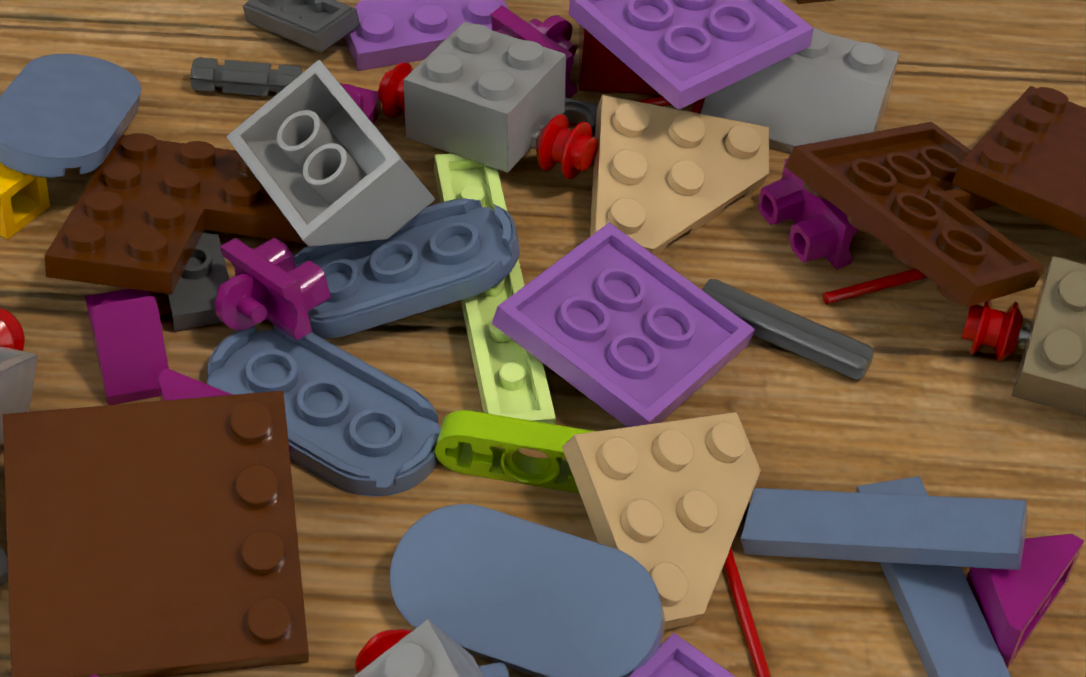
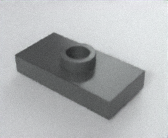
(306, 22)
(196, 291)

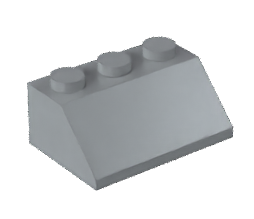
(814, 95)
(328, 164)

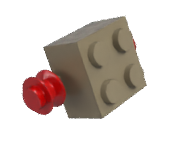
(1053, 343)

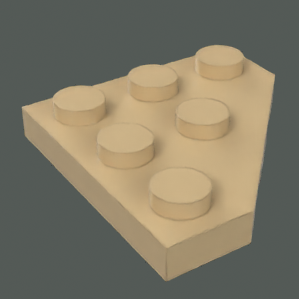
(670, 169)
(668, 500)

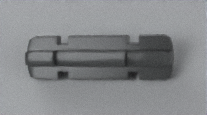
(241, 77)

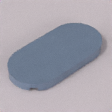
(65, 114)
(428, 263)
(340, 412)
(527, 594)

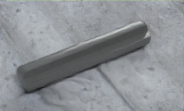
(795, 332)

